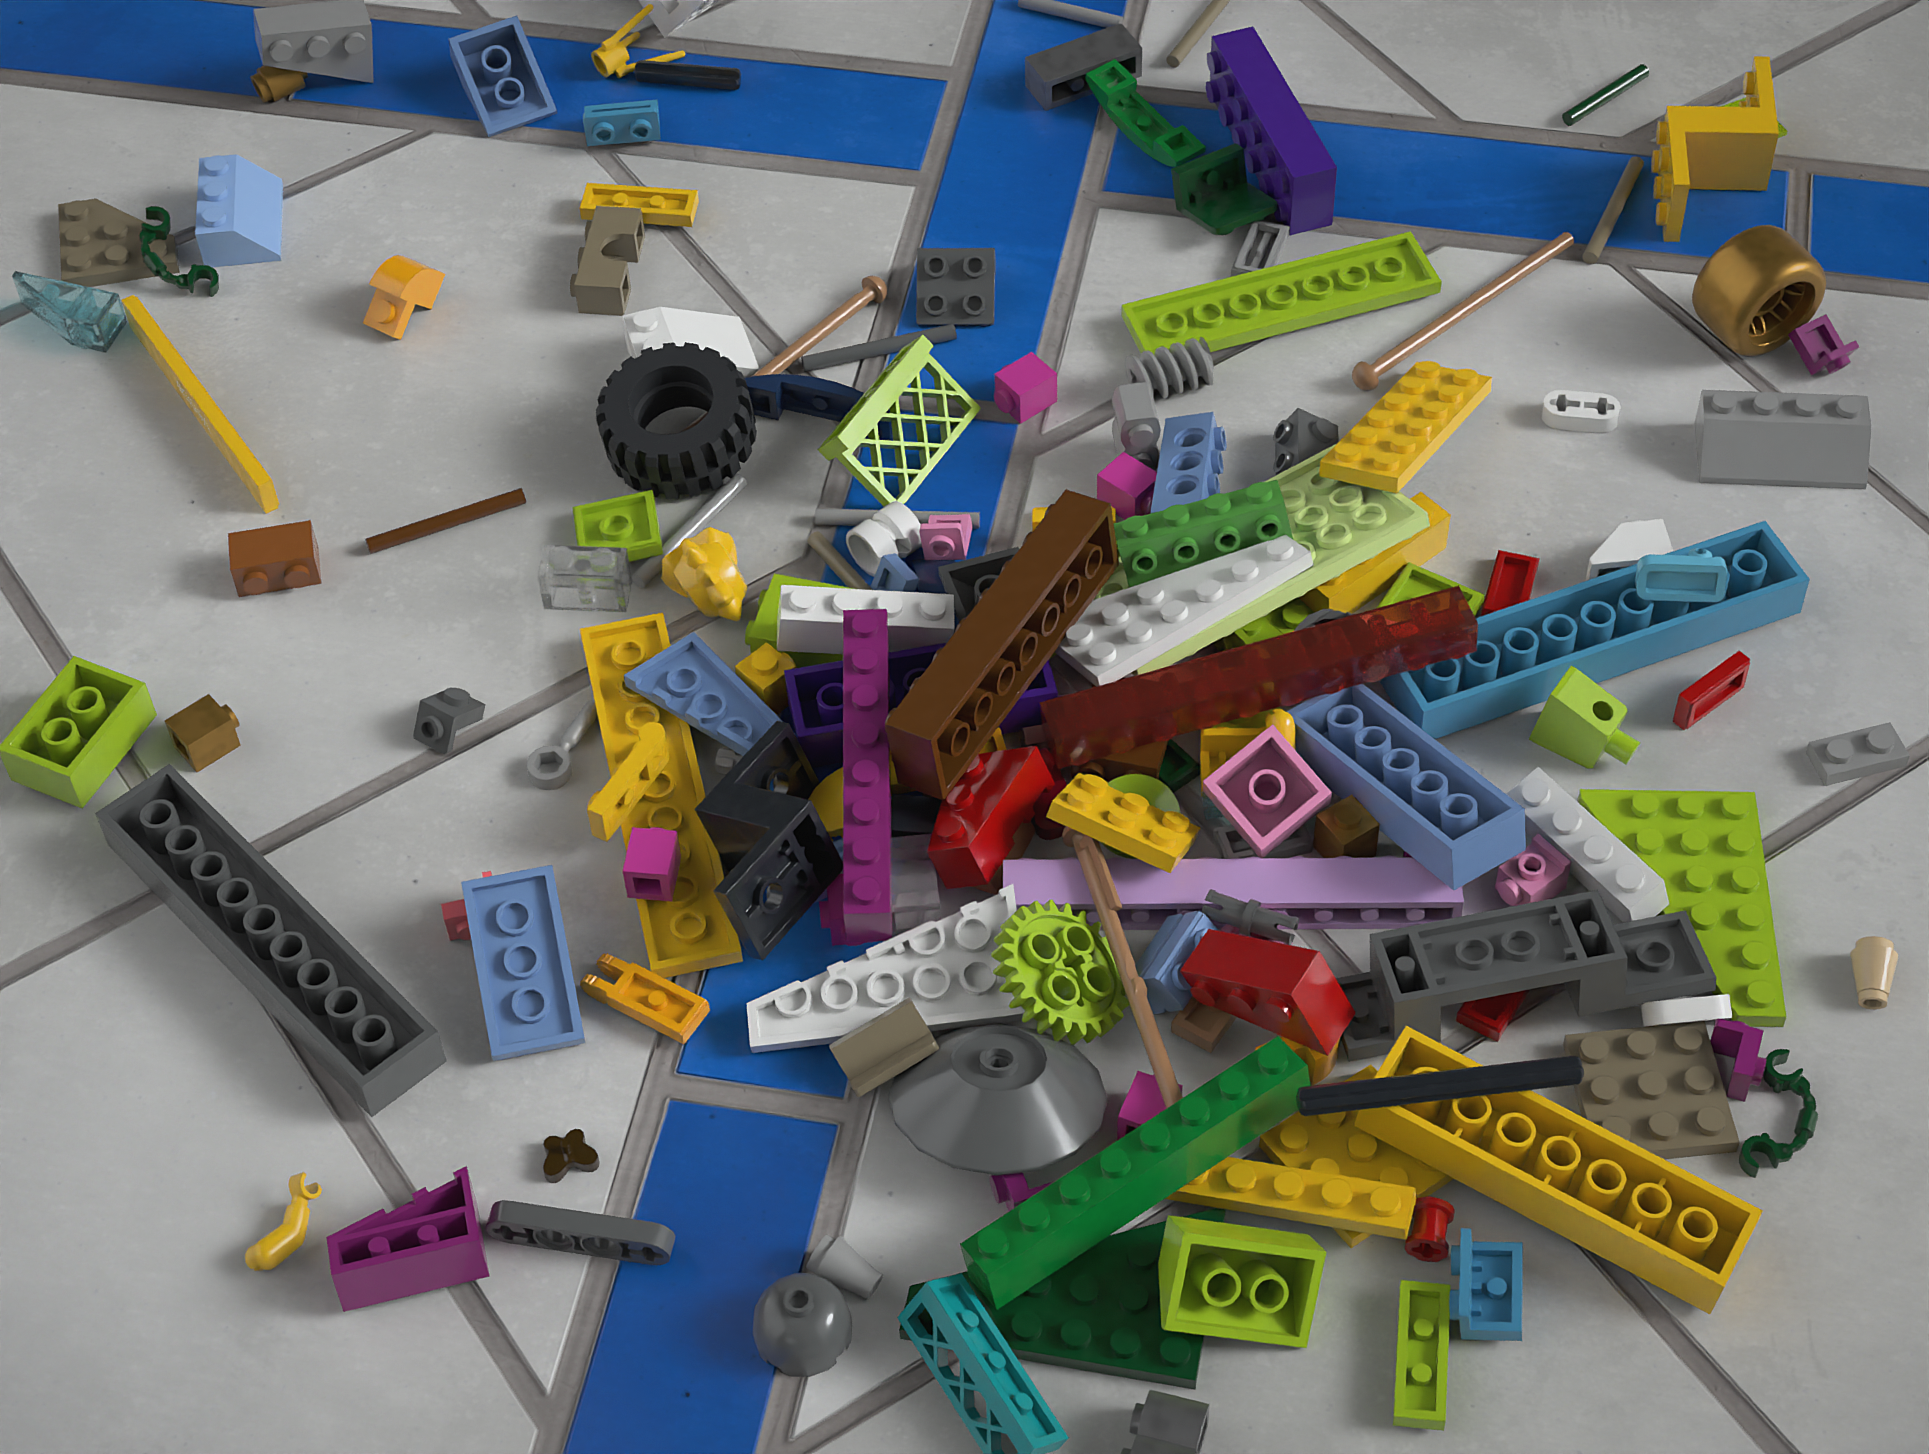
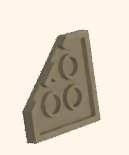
(104, 245)

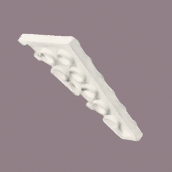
(1155, 616)
(938, 965)

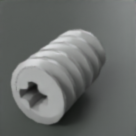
(1172, 366)

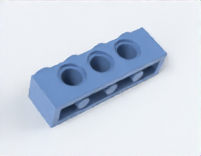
(1189, 460)

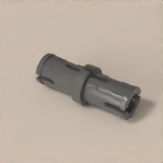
(1250, 917)

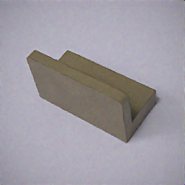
(884, 1047)

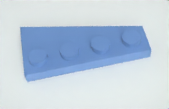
(704, 693)

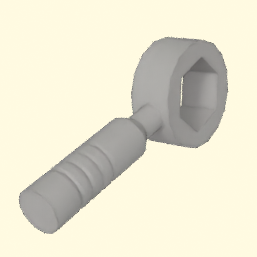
(559, 753)

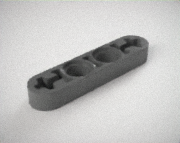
(580, 1232)

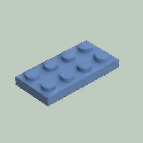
(522, 963)

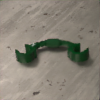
(157, 266)
(1805, 1122)

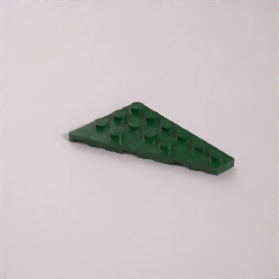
(1099, 1313)

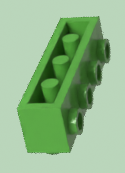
(1200, 531)

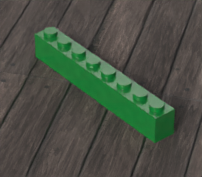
(1134, 1173)

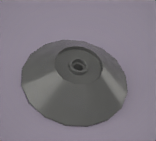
(999, 1100)

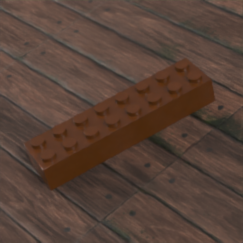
(1002, 644)

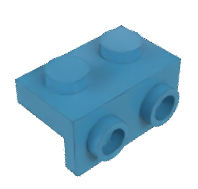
(621, 122)
(1489, 1289)

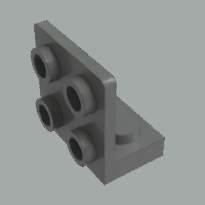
(956, 286)

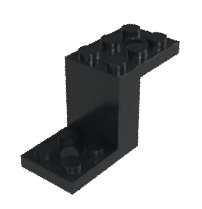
(769, 840)

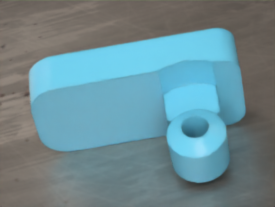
(1681, 577)

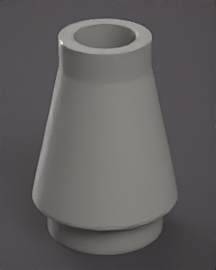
(844, 1267)

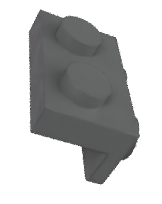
(1301, 438)

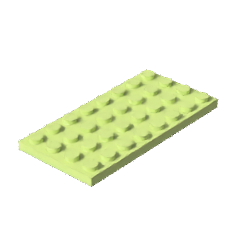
(1329, 518)

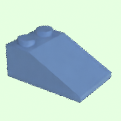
(501, 76)

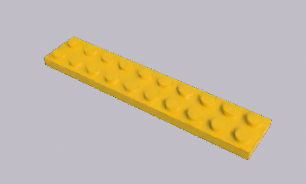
(692, 928)

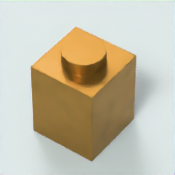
(203, 732)
(1346, 831)

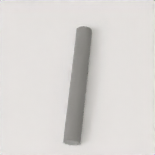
(1072, 12)

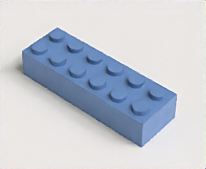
(1409, 784)

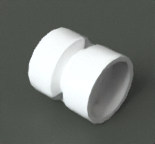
(890, 532)

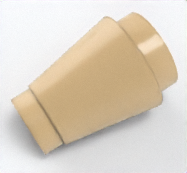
(1873, 970)

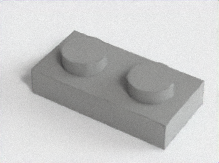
(1857, 754)

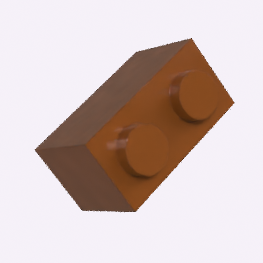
(274, 558)

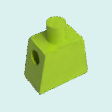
(1583, 722)

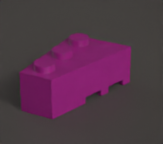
(411, 1249)

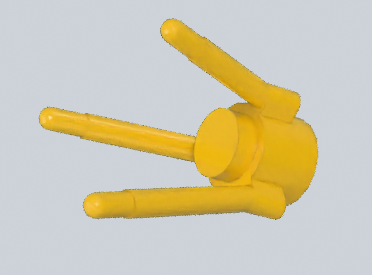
(613, 54)

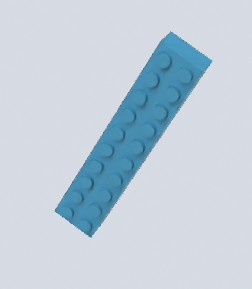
(1599, 631)

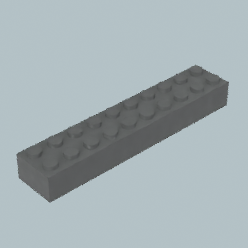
(272, 940)

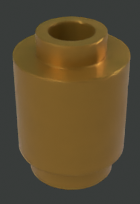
(277, 82)

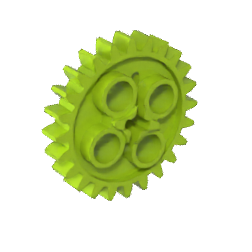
(1060, 972)

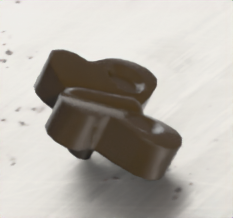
(567, 1154)

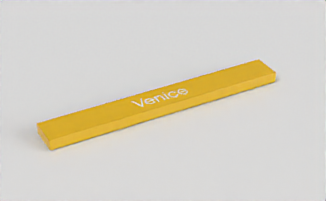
(201, 404)

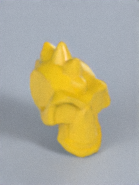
(707, 573)

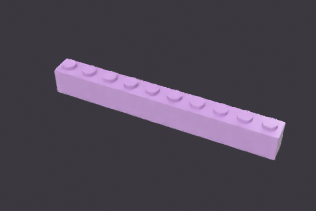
(1318, 891)

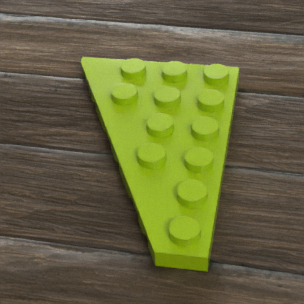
(1715, 871)

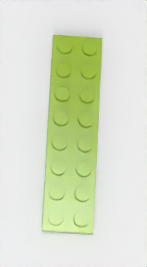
(1285, 296)

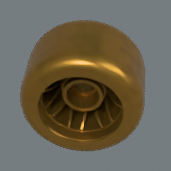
(1758, 290)

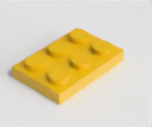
(1124, 821)

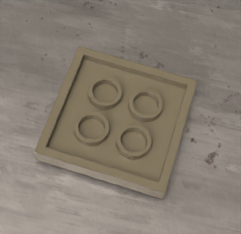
(1655, 1088)

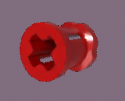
(1430, 1229)

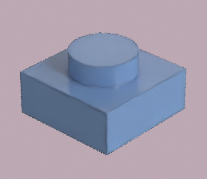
(894, 575)

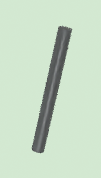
(875, 348)

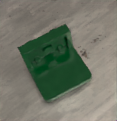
(1217, 193)

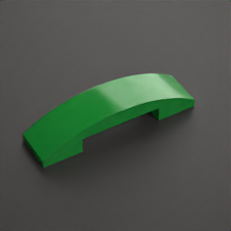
(1138, 119)

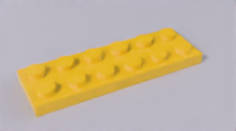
(1405, 427)

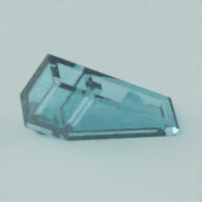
(76, 312)

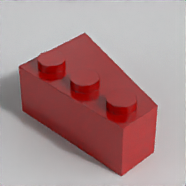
(984, 813)
(1271, 987)

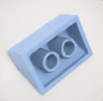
(238, 212)

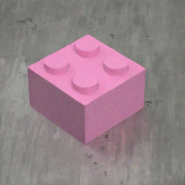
(1267, 791)

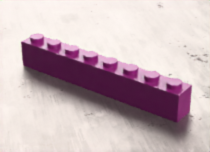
(866, 777)

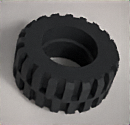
(667, 381)

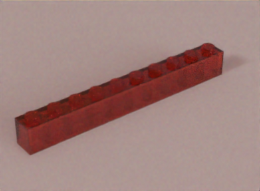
(1258, 677)

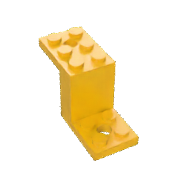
(1715, 148)

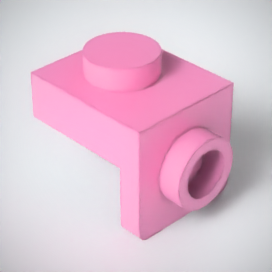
(946, 537)

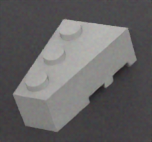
(317, 38)

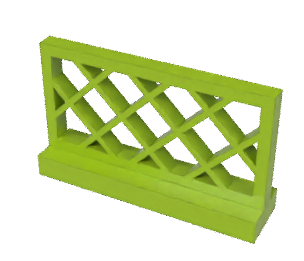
(872, 408)

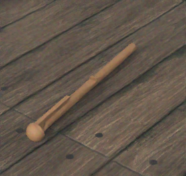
(873, 289)
(1366, 375)
(1106, 904)

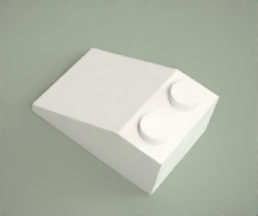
(710, 330)

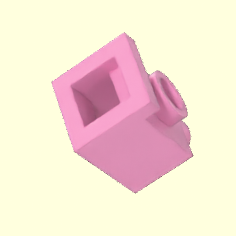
(1533, 874)

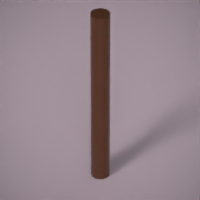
(445, 520)

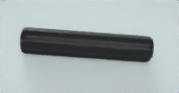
(688, 75)

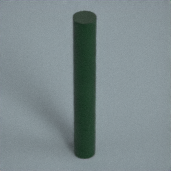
(1605, 95)

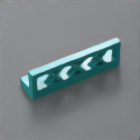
(985, 1367)

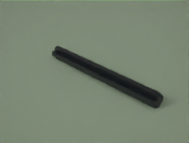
(1439, 1085)

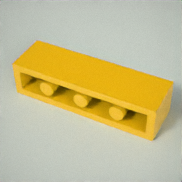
(1374, 576)

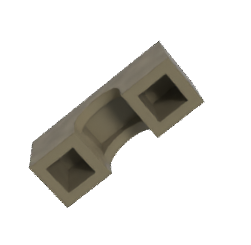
(603, 273)

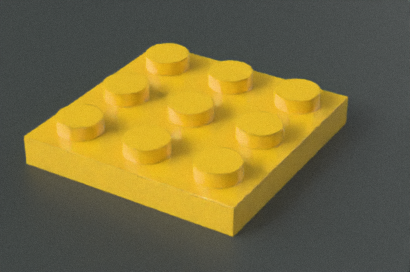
(1338, 1147)

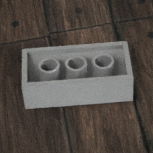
(1783, 439)

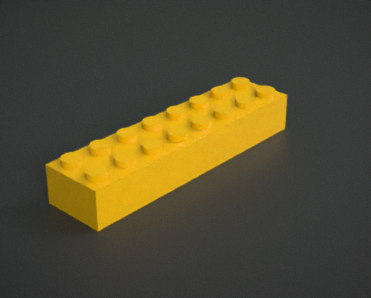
(1570, 1177)

